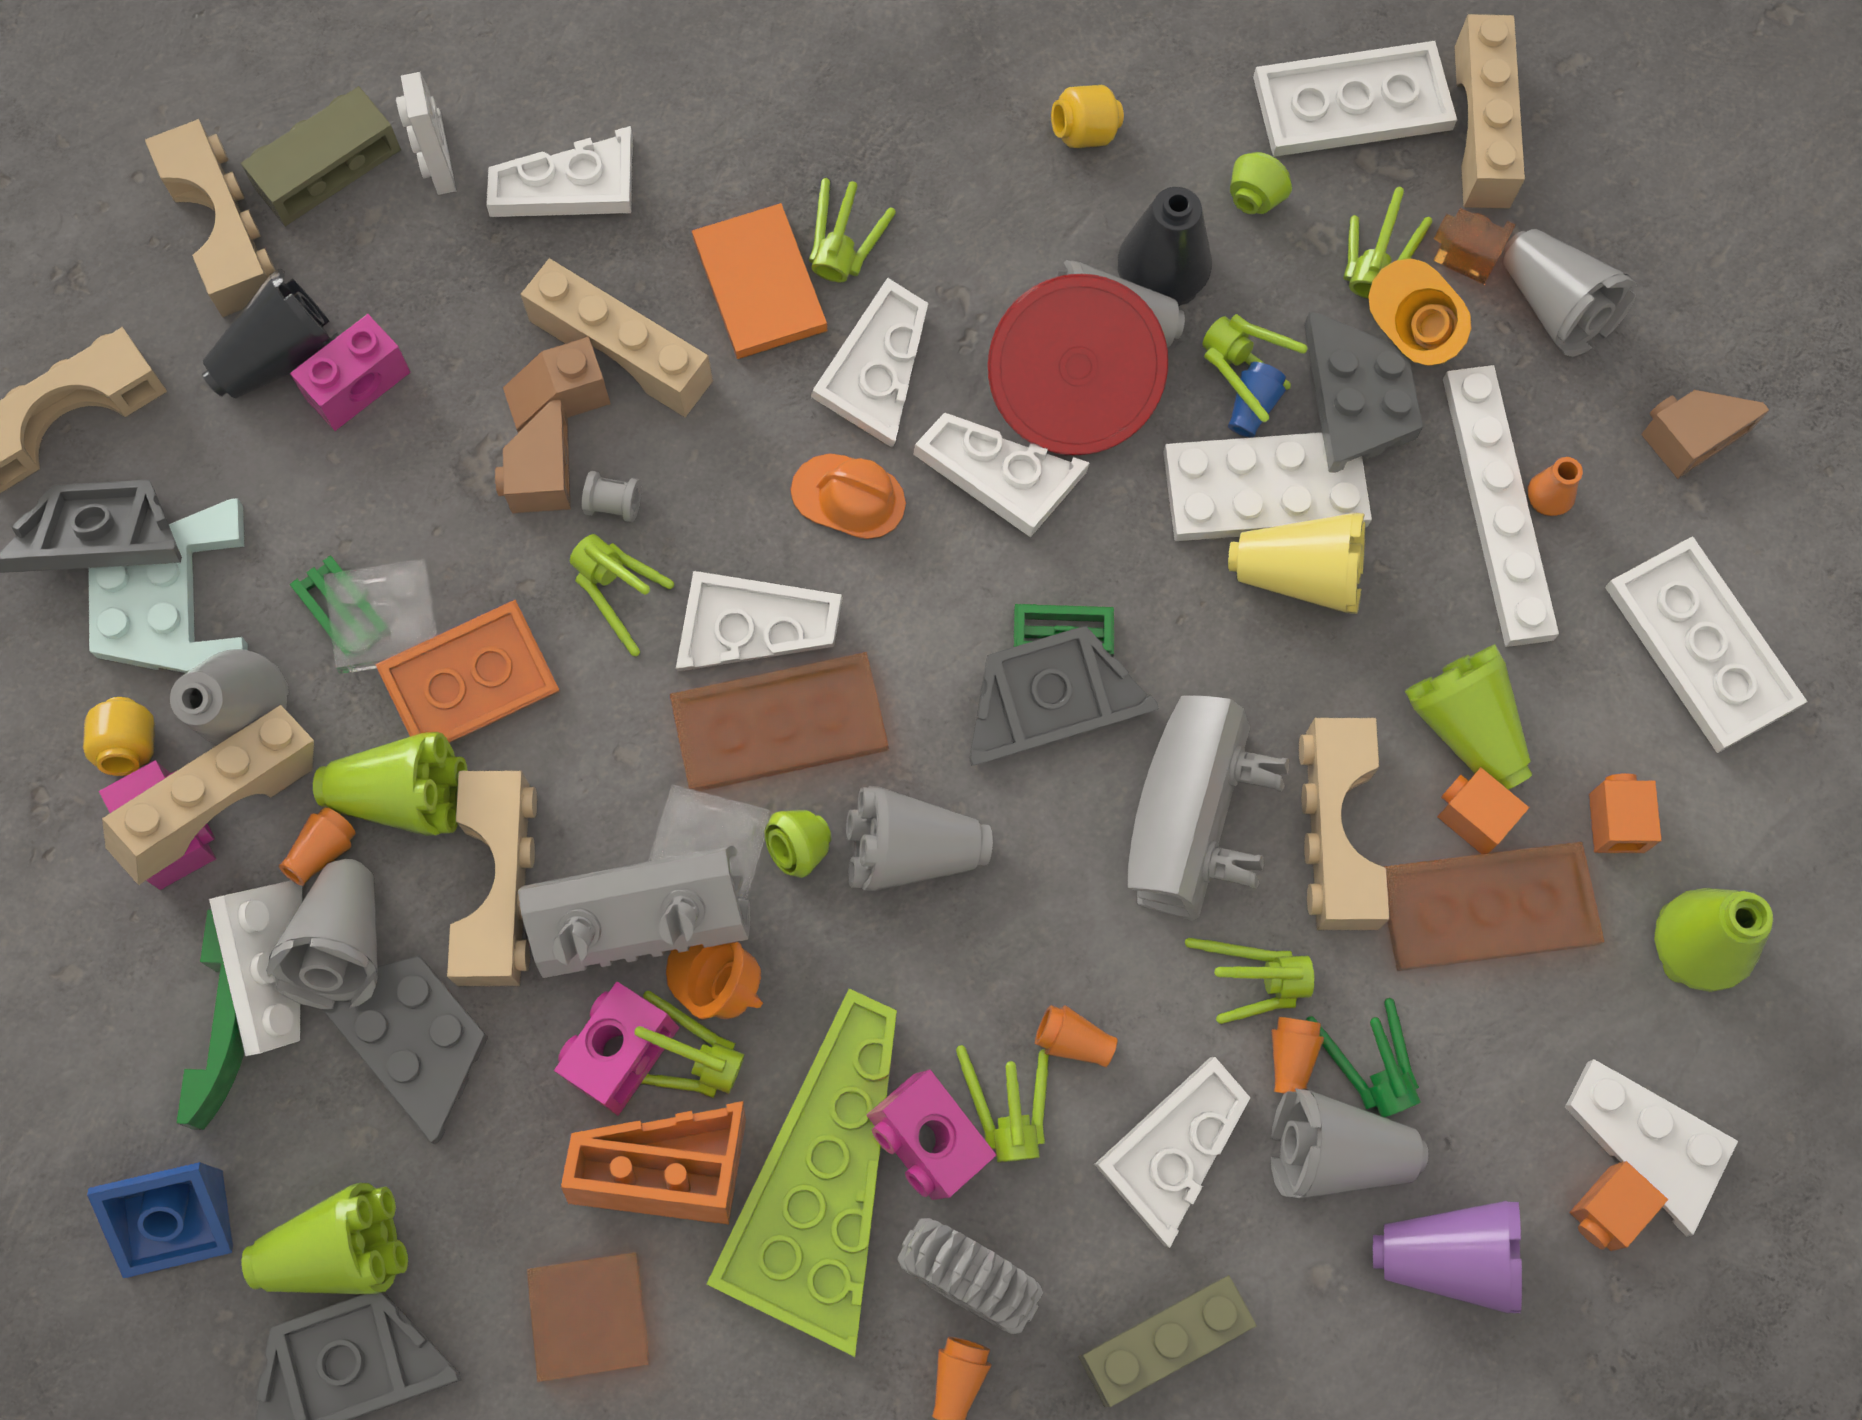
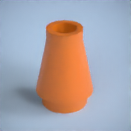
(1556, 487)
(318, 844)
(1074, 1037)
(1295, 1053)
(959, 1377)

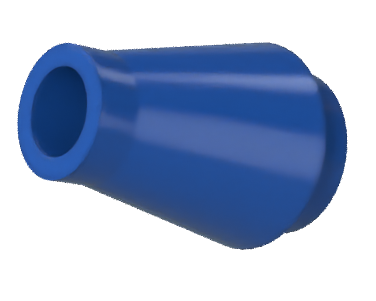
(1267, 387)

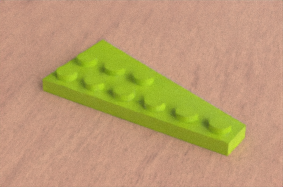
(810, 1212)

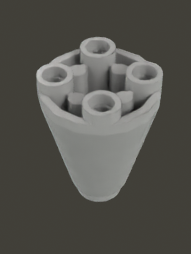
(910, 841)

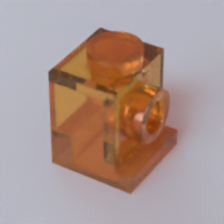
(1471, 244)

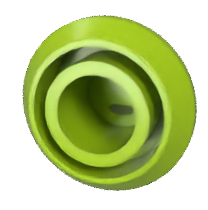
(1259, 183)
(797, 841)

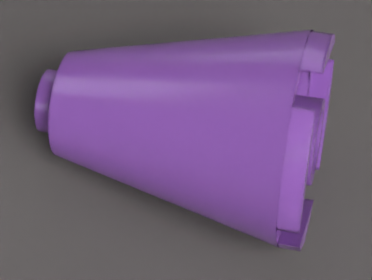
(1457, 1255)

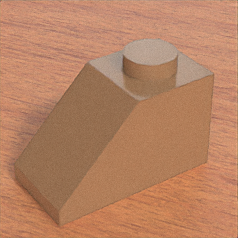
(557, 373)
(1699, 427)
(537, 464)

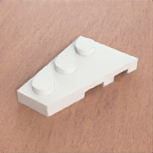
(426, 132)
(573, 182)
(875, 363)
(1003, 475)
(753, 620)
(247, 932)
(1654, 1136)
(1172, 1149)

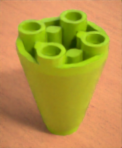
(1476, 715)
(396, 784)
(1712, 937)
(331, 1248)

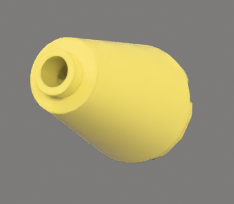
(1305, 560)

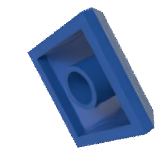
(164, 1218)

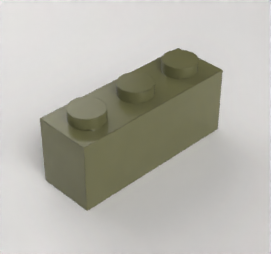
(321, 155)
(1167, 1341)

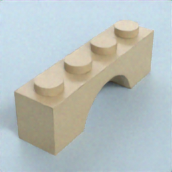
(1494, 145)
(193, 173)
(654, 356)
(103, 375)
(165, 818)
(1346, 886)
(489, 942)

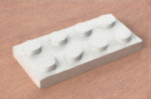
(1354, 98)
(1257, 485)
(1705, 644)

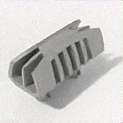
(1187, 805)
(634, 911)

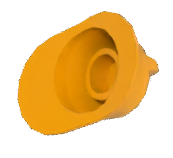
(1419, 311)

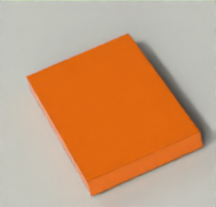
(759, 281)
(469, 675)

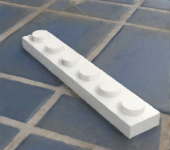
(1500, 506)

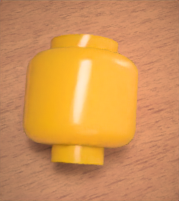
(1087, 116)
(119, 736)

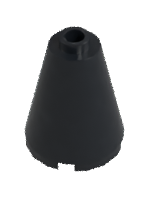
(1168, 247)
(267, 339)

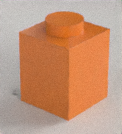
(1481, 810)
(1624, 815)
(1617, 1207)

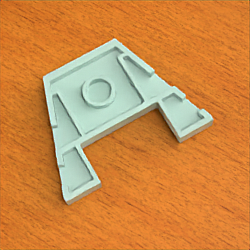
(148, 610)

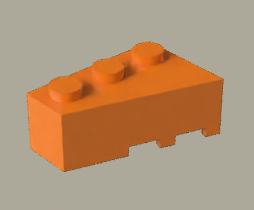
(661, 1166)

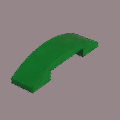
(207, 1089)

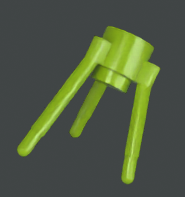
(835, 256)
(1364, 269)
(1229, 343)
(601, 565)
(1283, 975)
(714, 1065)
(1015, 1137)

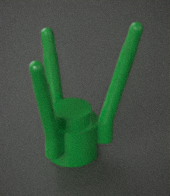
(1393, 1087)

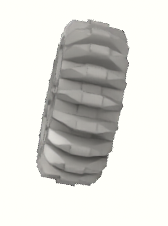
(970, 1275)

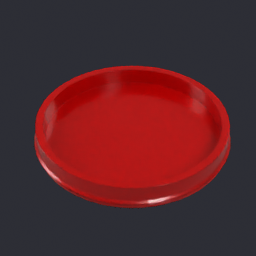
(1078, 364)

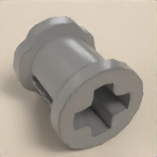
(611, 496)

